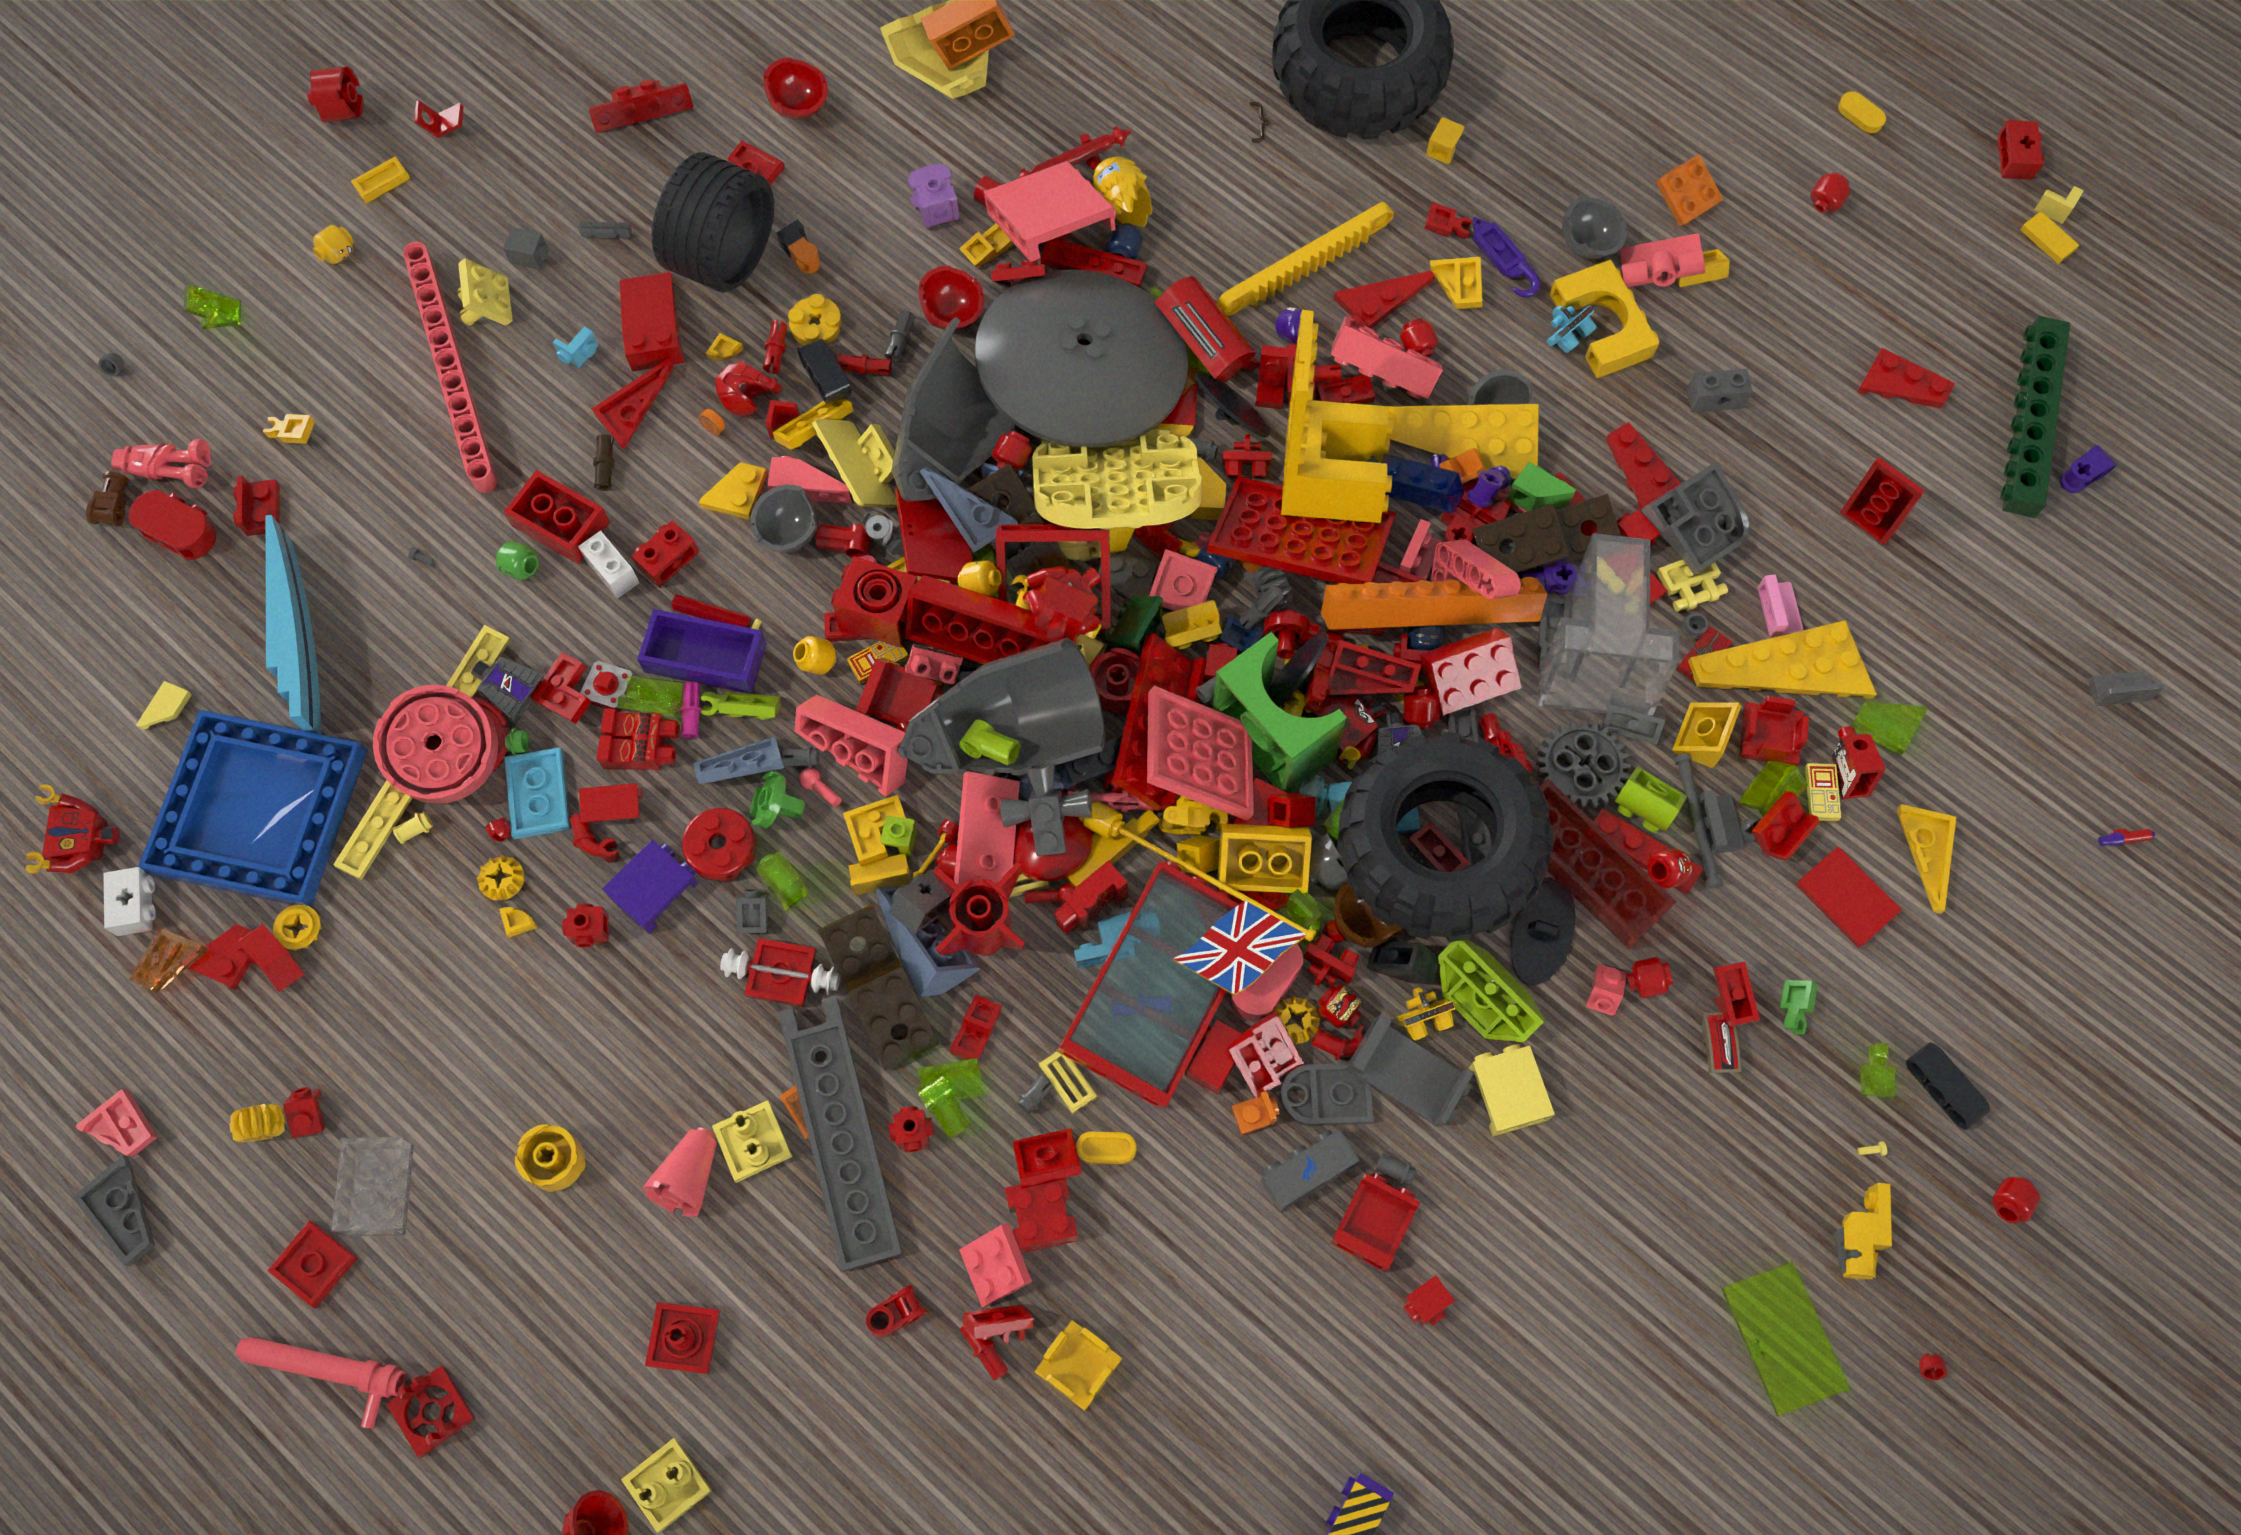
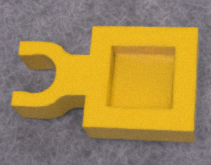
(291, 430)

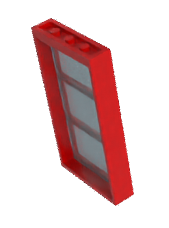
(1143, 1006)

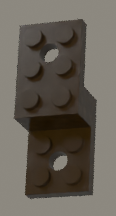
(1547, 534)
(1021, 557)
(878, 987)

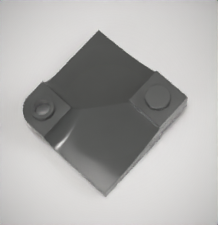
(1699, 517)

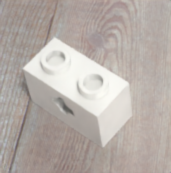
(608, 564)
(128, 901)

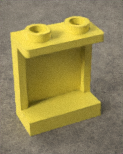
(1512, 1089)

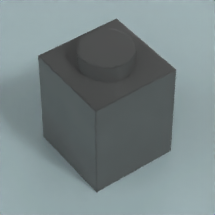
(526, 248)

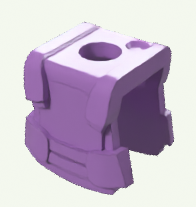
(934, 194)

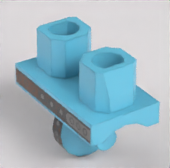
(1581, 322)

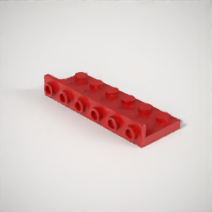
(1173, 672)

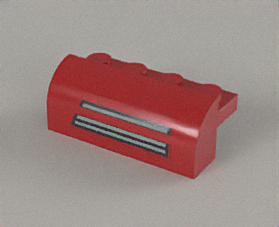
(1206, 329)

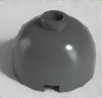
(1325, 863)

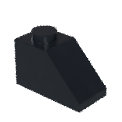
(1404, 962)

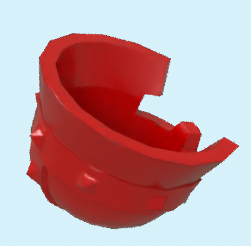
(596, 1514)

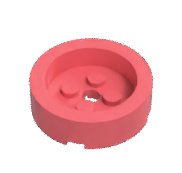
(460, 761)

